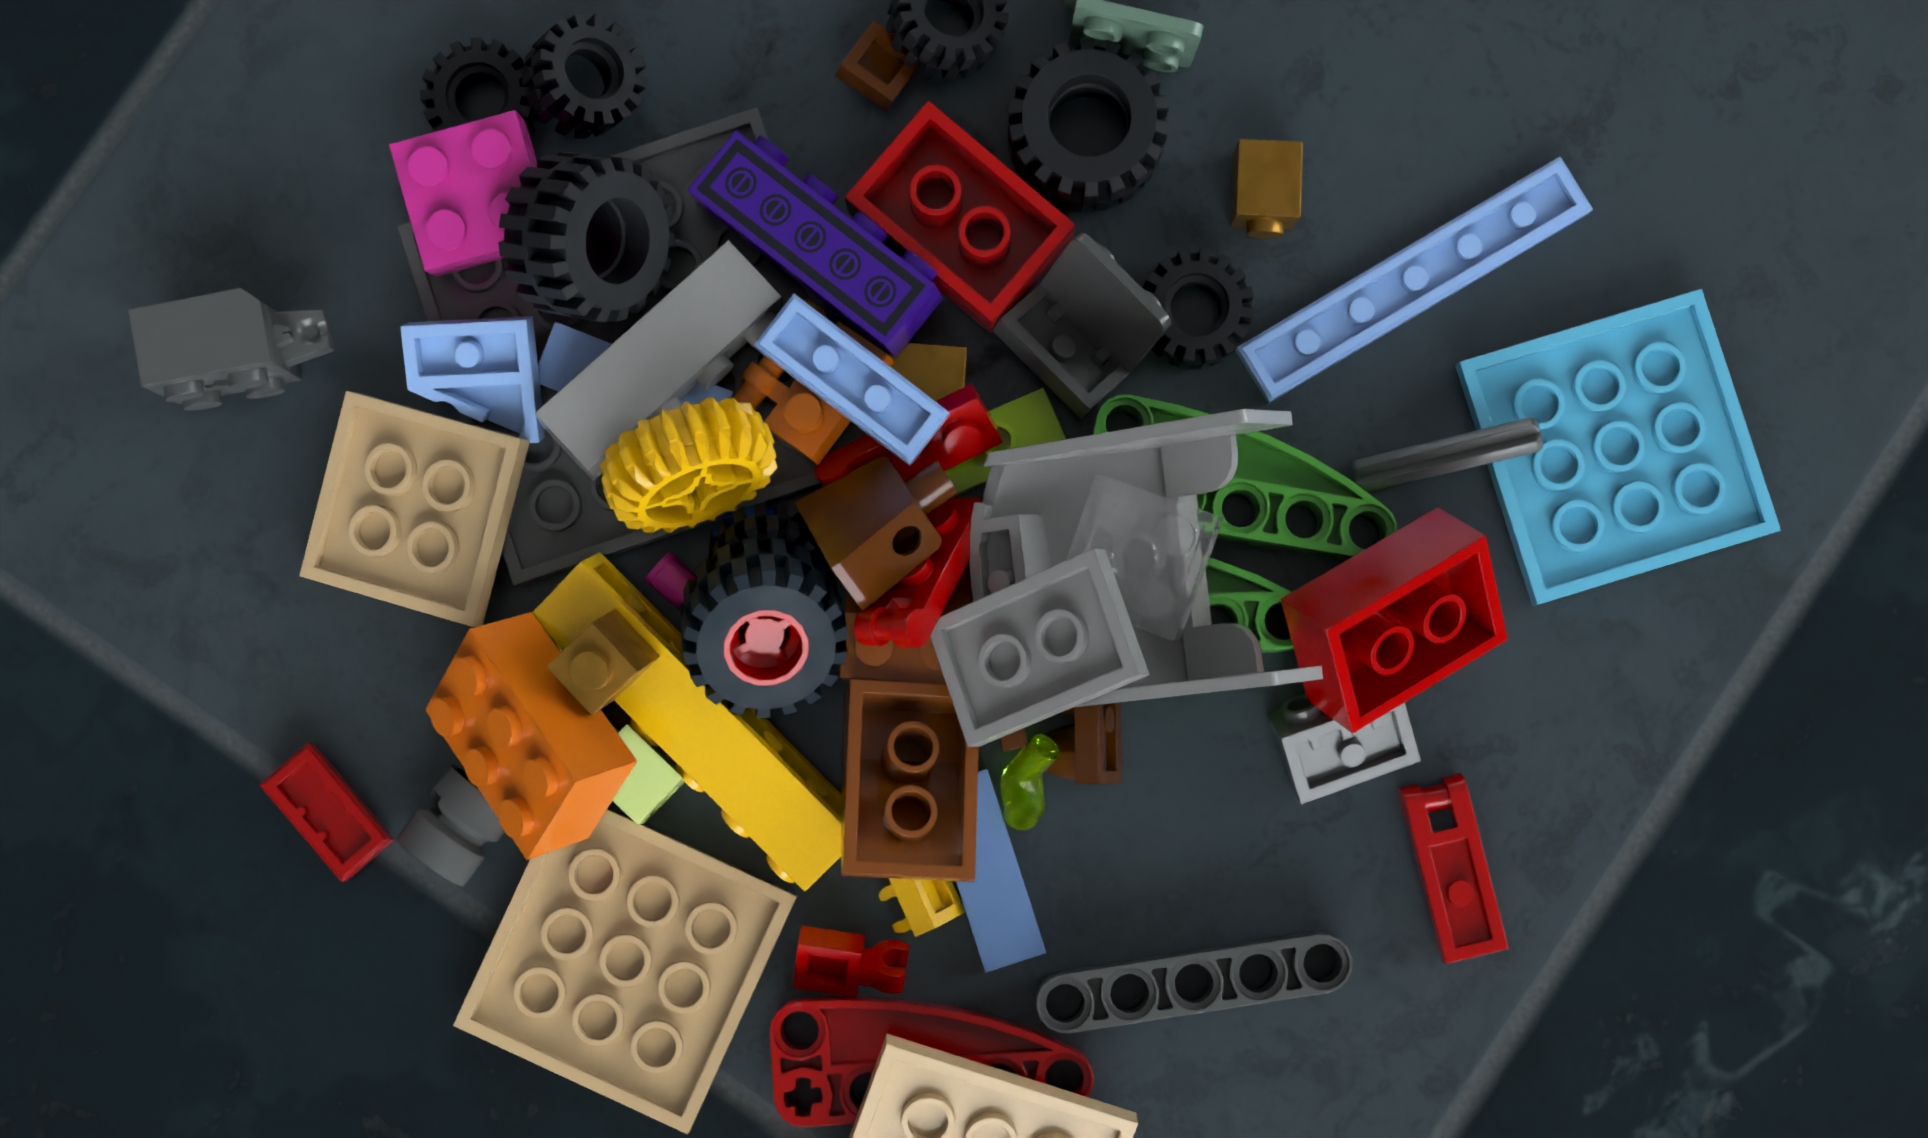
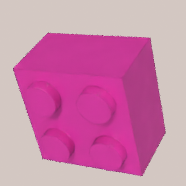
(459, 187)

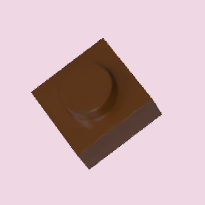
(875, 67)

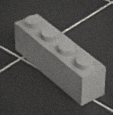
(663, 357)

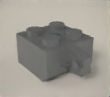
(224, 346)

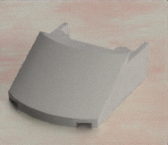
(1036, 506)

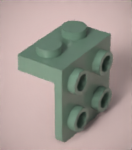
(1155, 37)

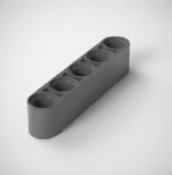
(1224, 987)

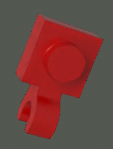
(838, 963)

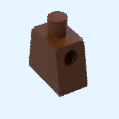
(876, 524)

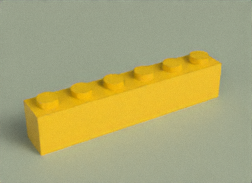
(735, 758)

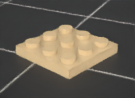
(414, 508)

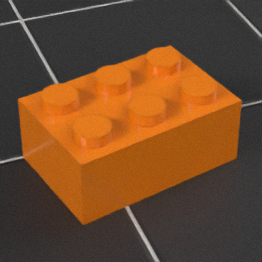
(527, 738)

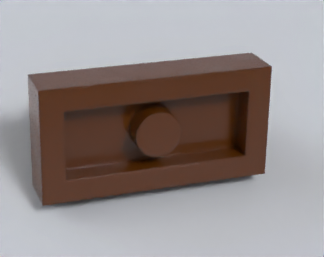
(1091, 746)

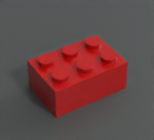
(961, 215)
(1396, 618)

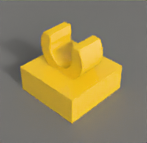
(924, 903)

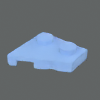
(479, 368)

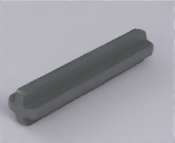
(1448, 455)

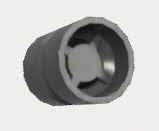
(453, 830)

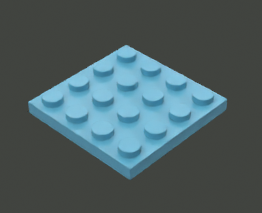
(1637, 448)

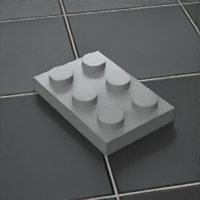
(1037, 648)

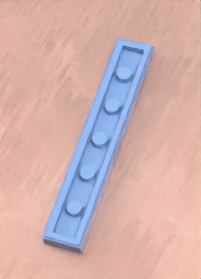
(1413, 280)

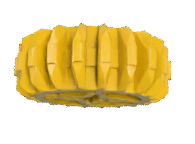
(688, 465)

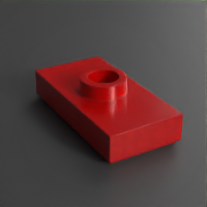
(327, 812)

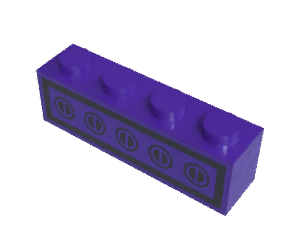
(816, 242)

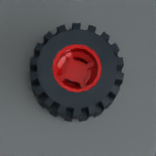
(763, 627)

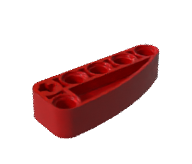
(854, 1034)

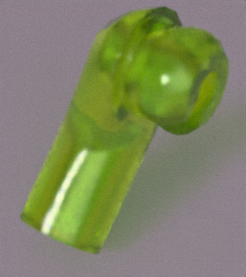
(1023, 782)

